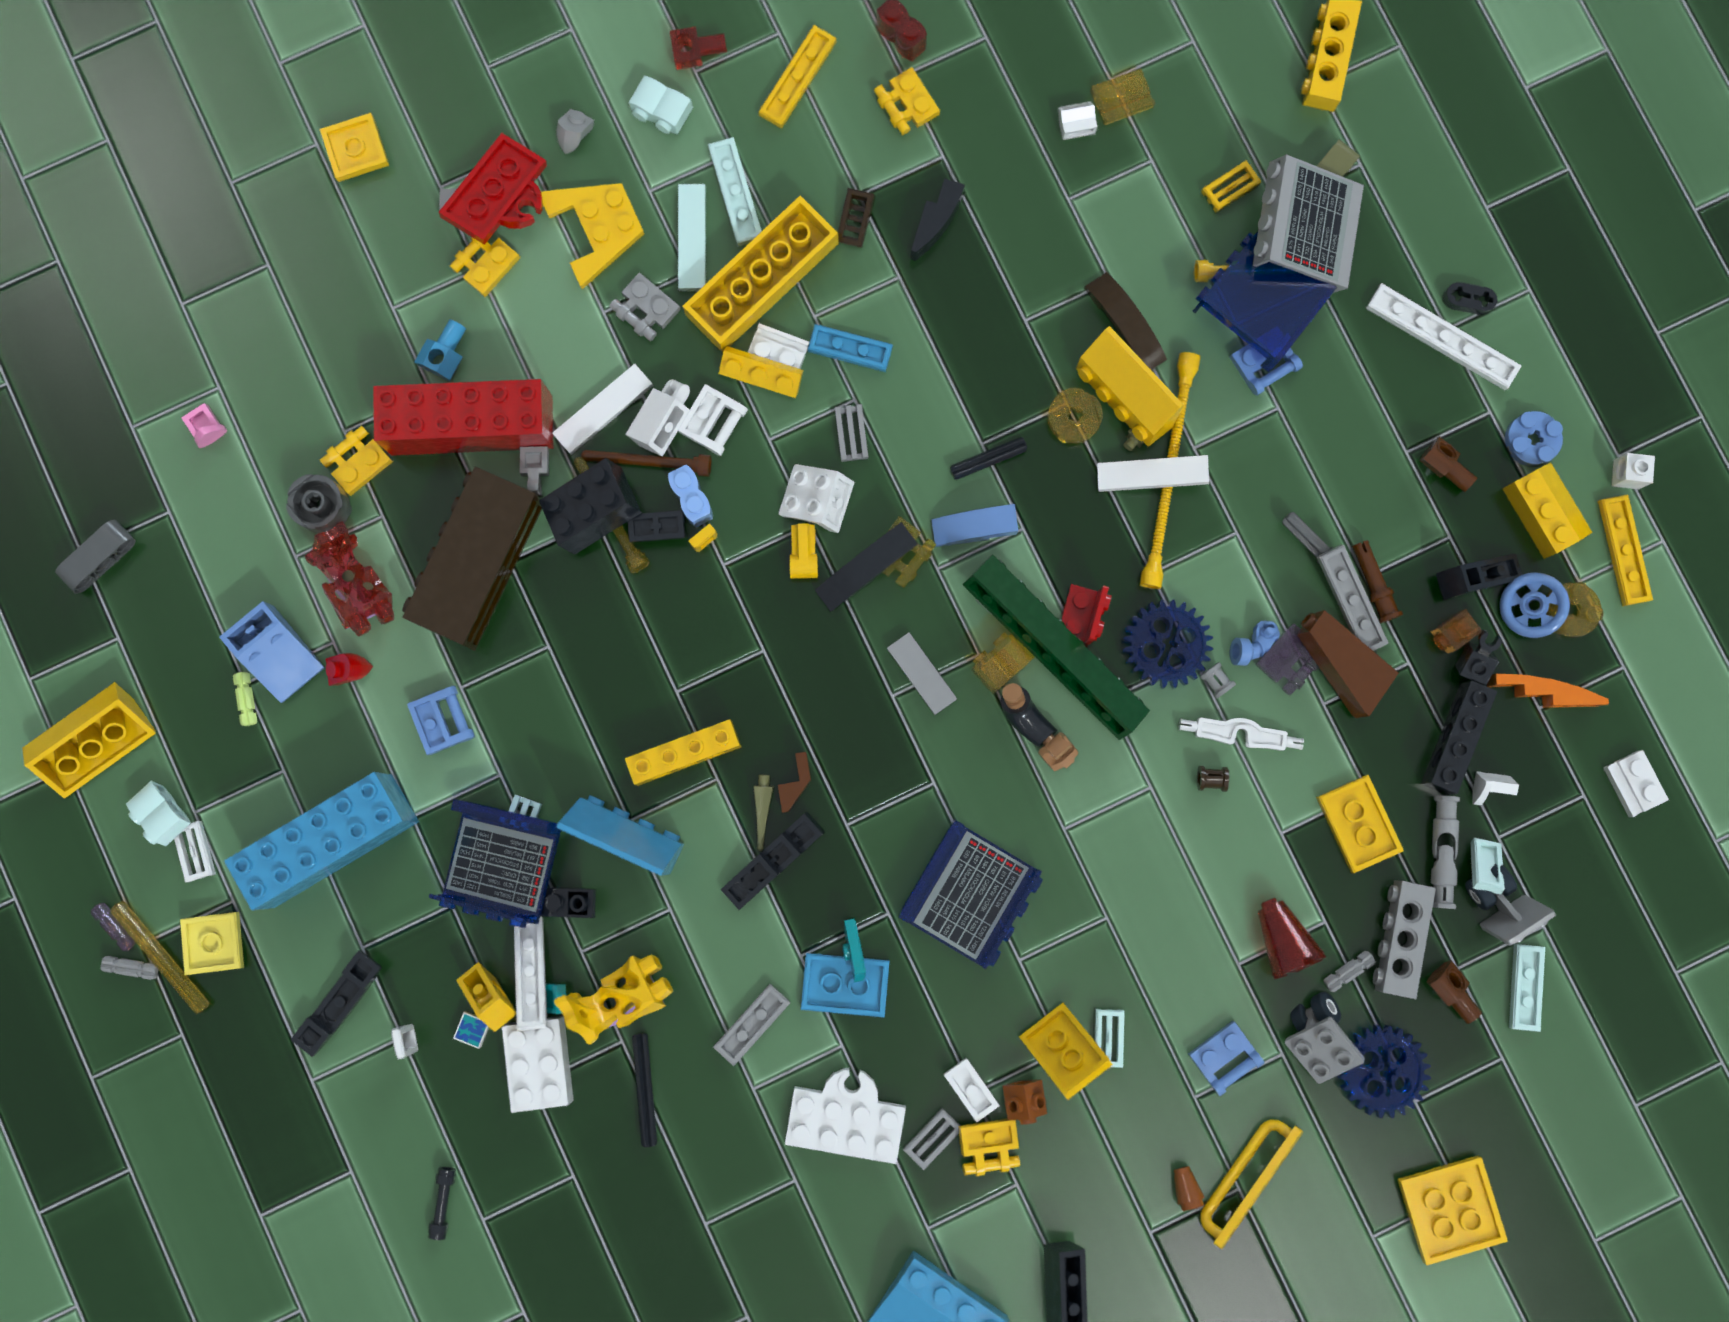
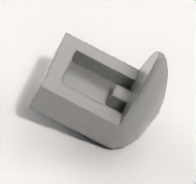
(572, 129)

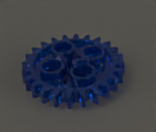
(1145, 634)
(1408, 1066)

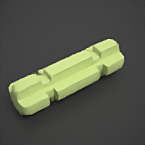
(245, 698)

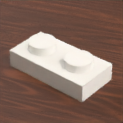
(971, 1089)

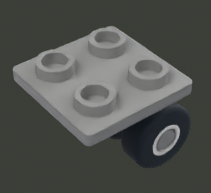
(1513, 919)
(1320, 1041)

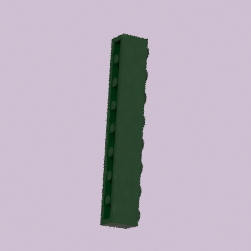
(1056, 647)

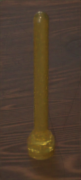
(635, 559)

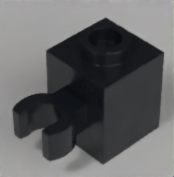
(1479, 661)

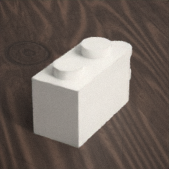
(660, 417)

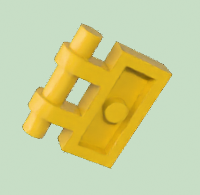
(914, 98)
(489, 268)
(361, 466)
(987, 1138)

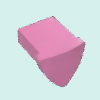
(204, 426)

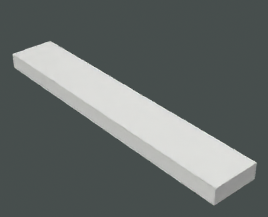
(1443, 337)

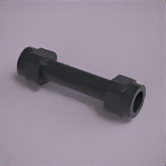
(438, 1227)

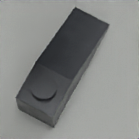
(1478, 576)

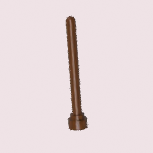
(699, 465)

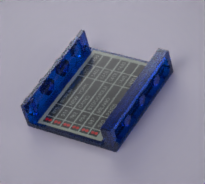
(500, 864)
(971, 895)

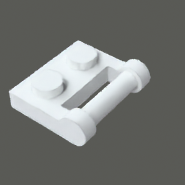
(704, 416)

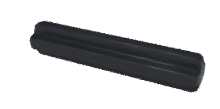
(988, 458)

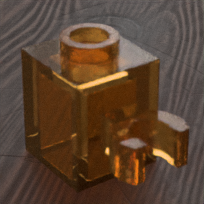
(1455, 631)

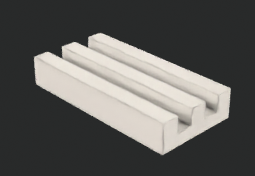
(204, 850)

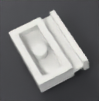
(778, 346)
(1635, 783)

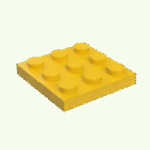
(1452, 1210)

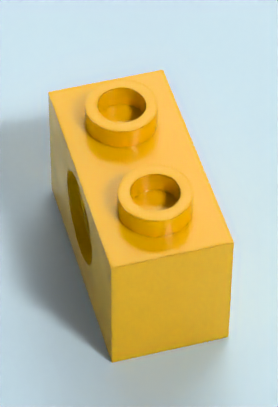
(486, 997)

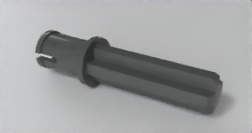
(1305, 535)

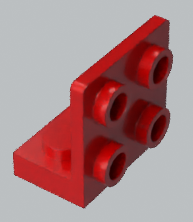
(1084, 611)

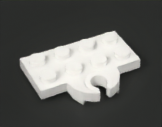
(846, 1120)

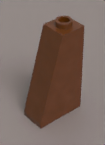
(1347, 663)

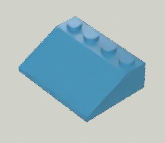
(622, 836)
(930, 1295)

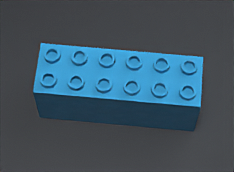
(321, 841)

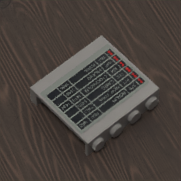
(1308, 221)

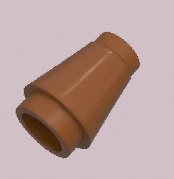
(1187, 1189)

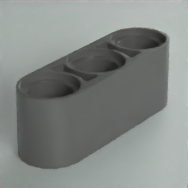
(95, 556)

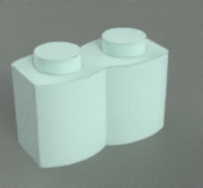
(660, 105)
(157, 814)

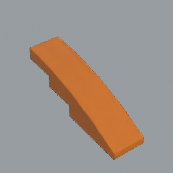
(1553, 692)

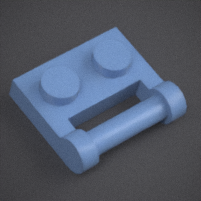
(1248, 362)
(432, 724)
(1219, 1051)

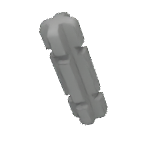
(129, 967)
(1349, 971)

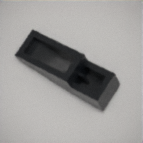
(937, 217)

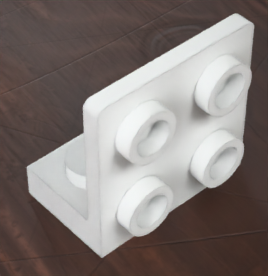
(817, 496)

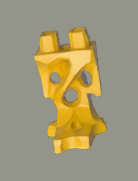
(633, 1000)

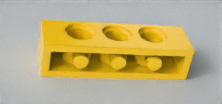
(1322, 93)
(683, 752)

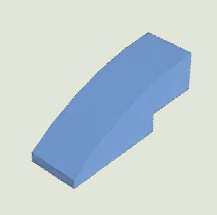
(975, 525)

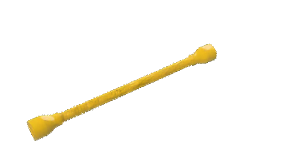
(1152, 573)

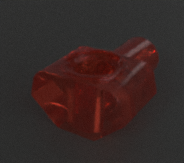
(700, 46)

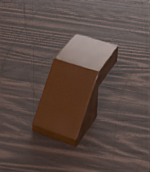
(792, 791)

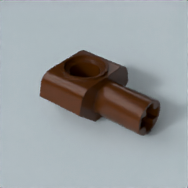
(1442, 460)
(1450, 987)

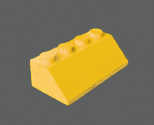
(1129, 387)
(88, 740)

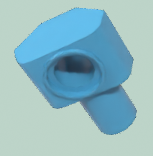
(444, 346)

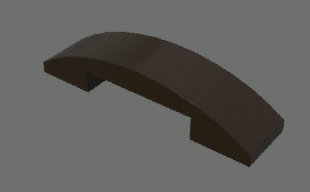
(1126, 319)

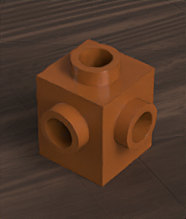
(1025, 1100)

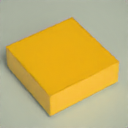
(703, 538)

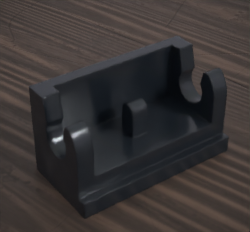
(657, 526)

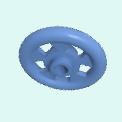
(1548, 623)

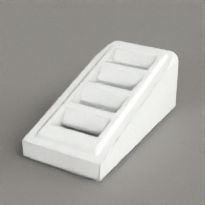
(404, 1040)

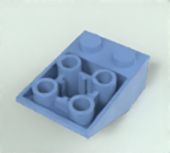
(272, 651)

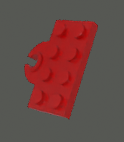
(497, 191)

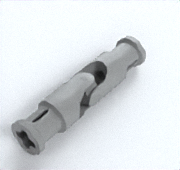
(1444, 869)

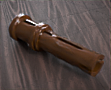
(1381, 595)

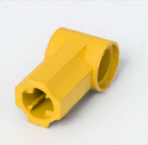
(803, 557)

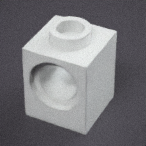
(1633, 471)

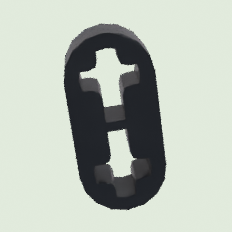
(1470, 293)

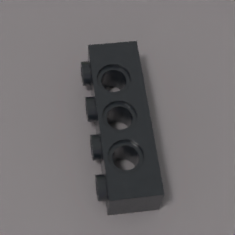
(1459, 737)

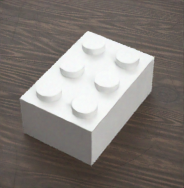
(538, 1066)

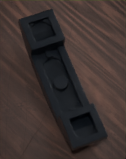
(337, 1004)

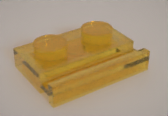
(1122, 96)

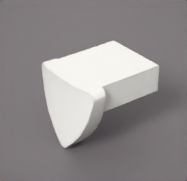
(1490, 782)

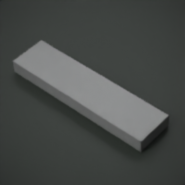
(1352, 597)

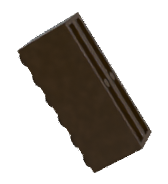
(473, 558)

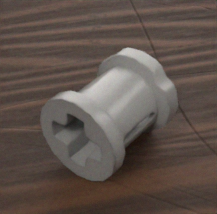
(1209, 677)

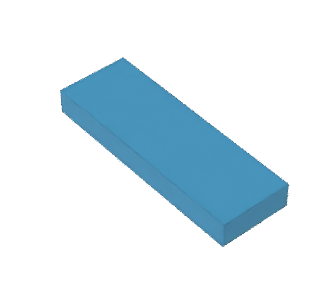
(850, 348)

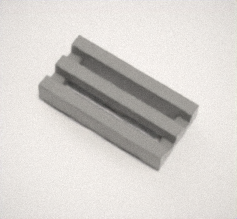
(848, 410)
(939, 1148)

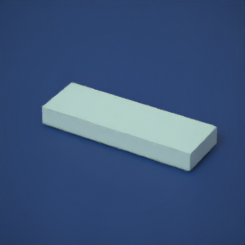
(1527, 987)

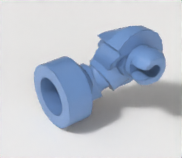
(1263, 637)

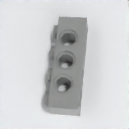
(1416, 928)

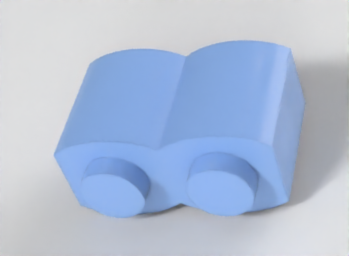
(692, 499)

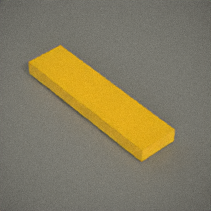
(797, 76)
(1625, 550)

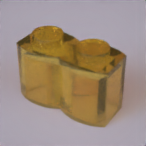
(1002, 662)

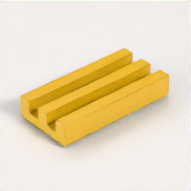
(1213, 198)

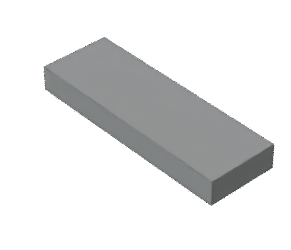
(921, 673)
(751, 1024)

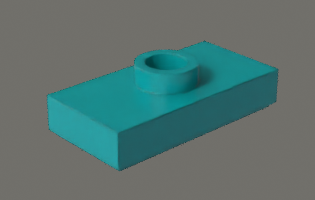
(852, 950)

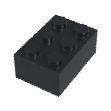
(590, 506)

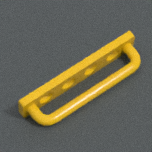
(1234, 1172)

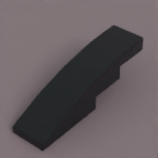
(866, 567)
(772, 860)

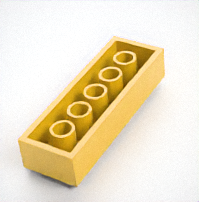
(761, 274)

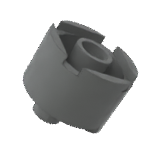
(303, 505)

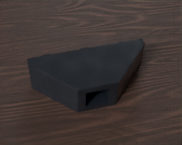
(569, 902)

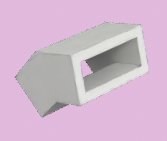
(1077, 120)

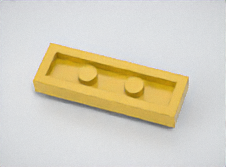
(761, 372)

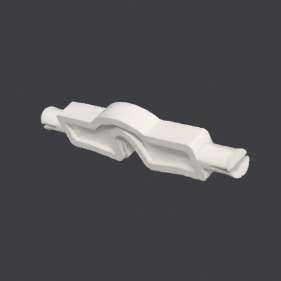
(1254, 734)

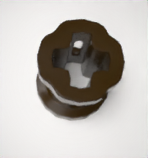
(1213, 778)

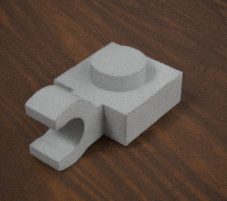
(534, 464)

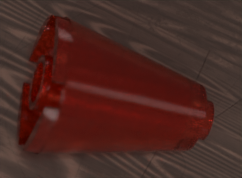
(1286, 940)

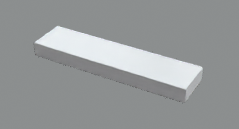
(602, 409)
(1153, 473)
(530, 977)

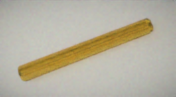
(159, 957)

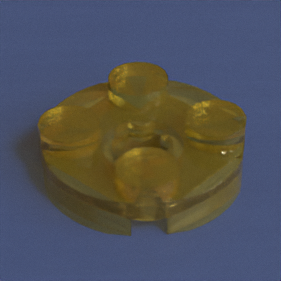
(1083, 403)
(1588, 610)

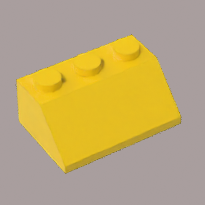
(1547, 510)

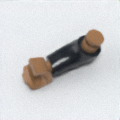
(1030, 722)

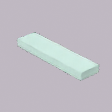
(735, 190)
(691, 237)

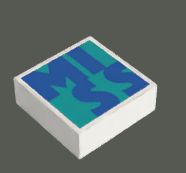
(471, 1030)

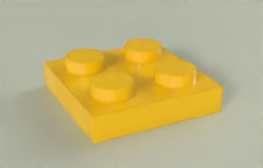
(354, 147)

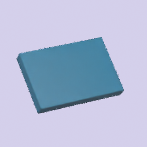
(831, 986)

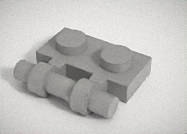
(651, 301)

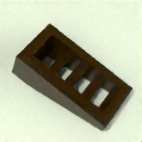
(852, 194)

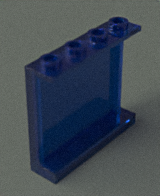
(1263, 303)

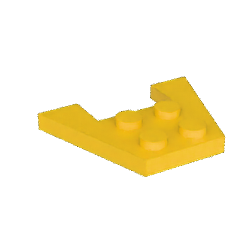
(605, 219)

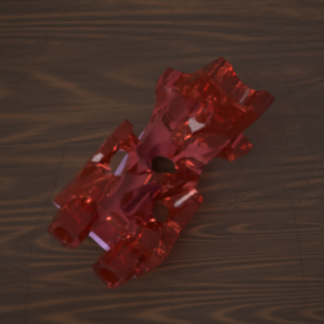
(334, 556)

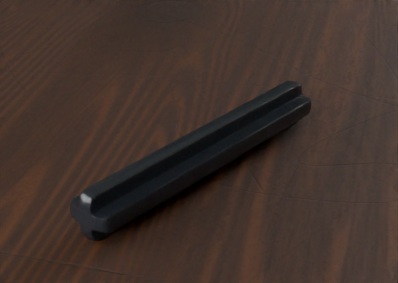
(644, 1090)

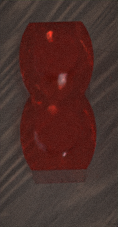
(901, 29)

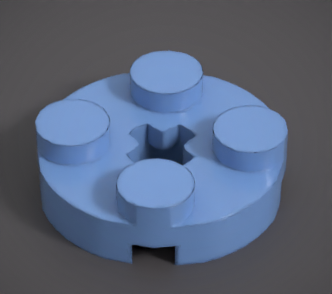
(1520, 445)

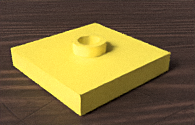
(211, 943)

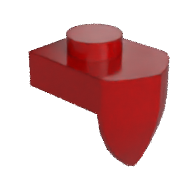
(346, 668)

